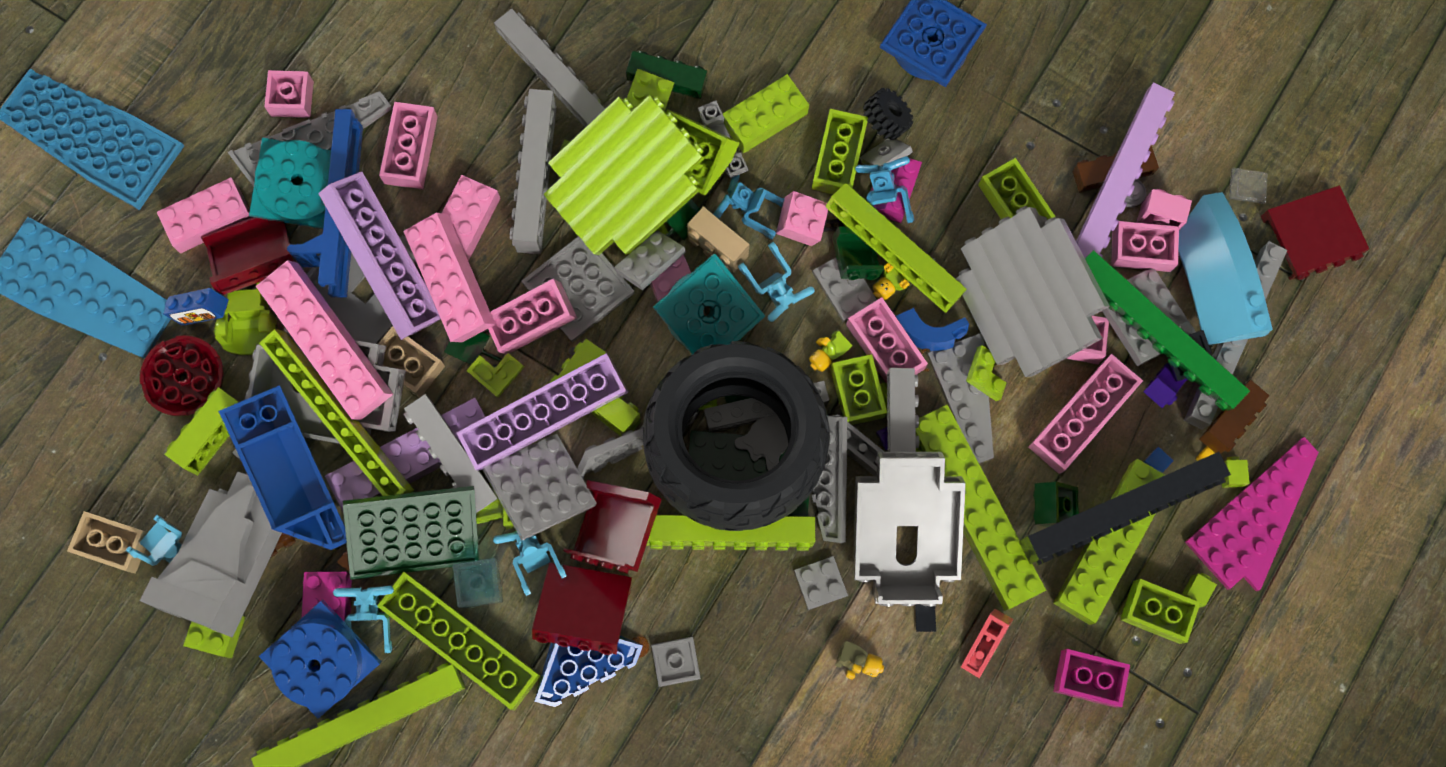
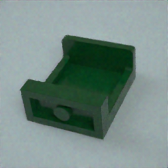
(855, 256)

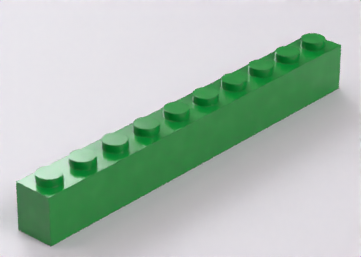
(1166, 336)

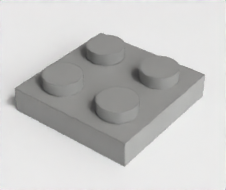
(820, 583)

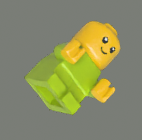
(889, 283)
(832, 349)

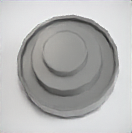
(1137, 196)

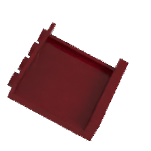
(1317, 232)
(246, 253)
(616, 527)
(582, 609)

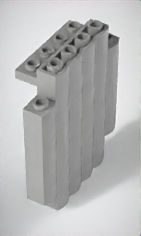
(1031, 291)

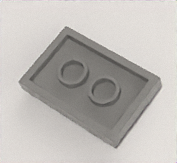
(649, 260)
(844, 294)

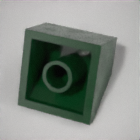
(1054, 502)

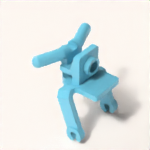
(776, 286)
(159, 543)
(531, 555)
(367, 608)

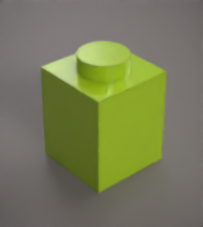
(1239, 473)
(1199, 588)

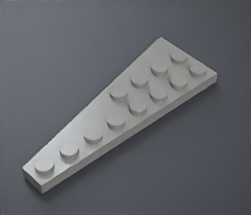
(317, 131)

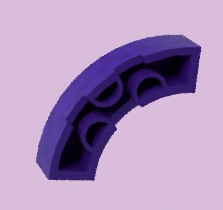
(1164, 387)

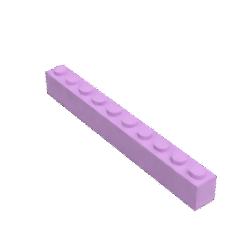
(1125, 170)

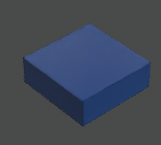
(1158, 460)

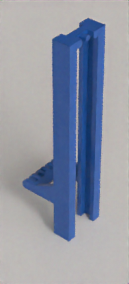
(334, 251)

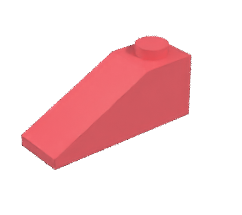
(987, 642)

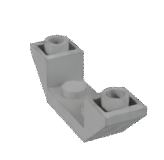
(714, 119)

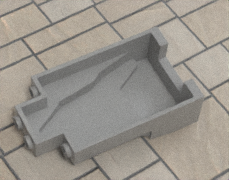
(218, 560)

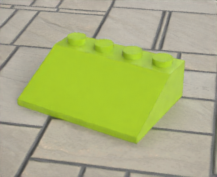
(717, 151)

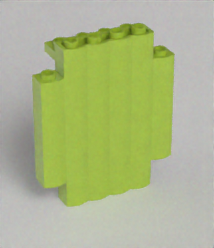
(625, 175)

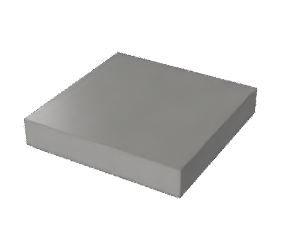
(675, 661)

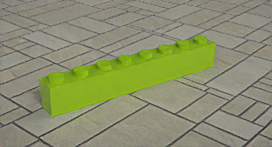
(895, 247)

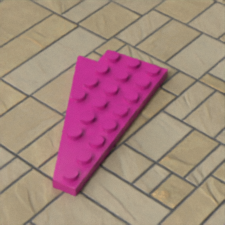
(1249, 529)

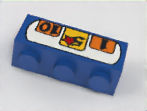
(195, 306)

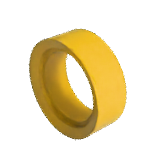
(1204, 453)

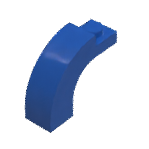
(931, 337)

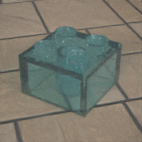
(477, 583)

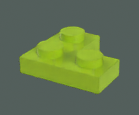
(981, 374)
(496, 378)

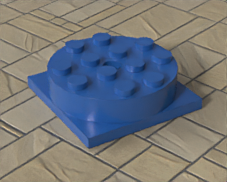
(940, 21)
(330, 641)

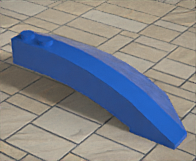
(283, 469)

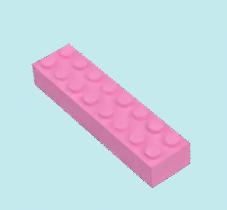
(324, 340)

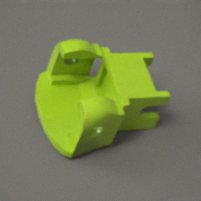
(249, 322)

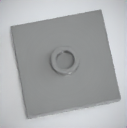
(886, 152)

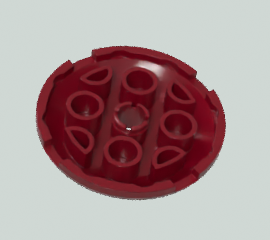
(163, 372)

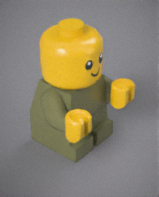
(858, 660)

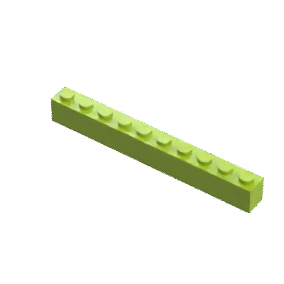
(327, 407)
(363, 720)

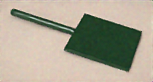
(681, 218)
(470, 349)

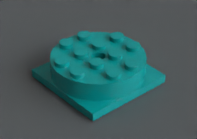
(277, 196)
(713, 286)

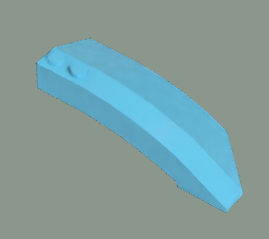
(1222, 273)

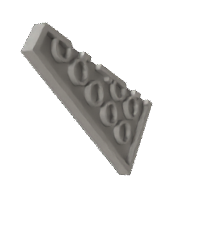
(965, 401)
(613, 450)
(831, 487)

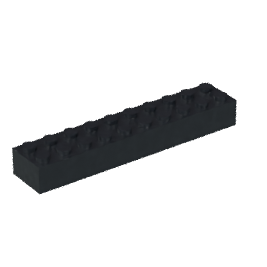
(1120, 510)

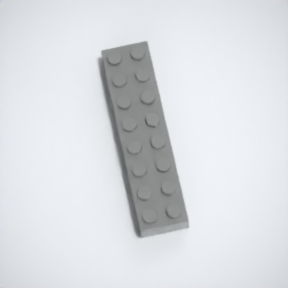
(534, 171)

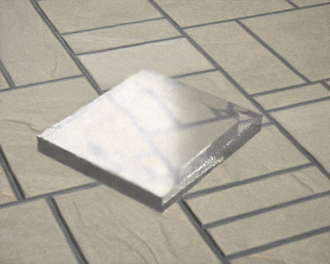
(1248, 185)

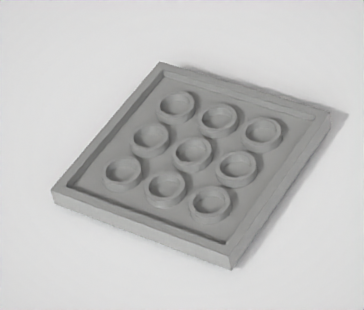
(588, 282)
(1155, 290)
(539, 486)

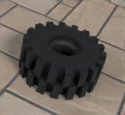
(888, 114)

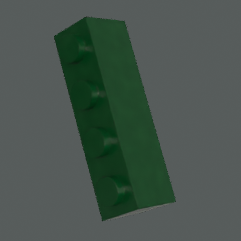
(686, 78)

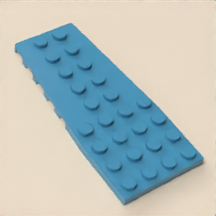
(91, 137)
(80, 290)

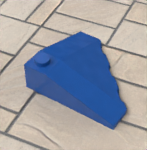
(572, 669)

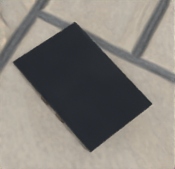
(925, 618)

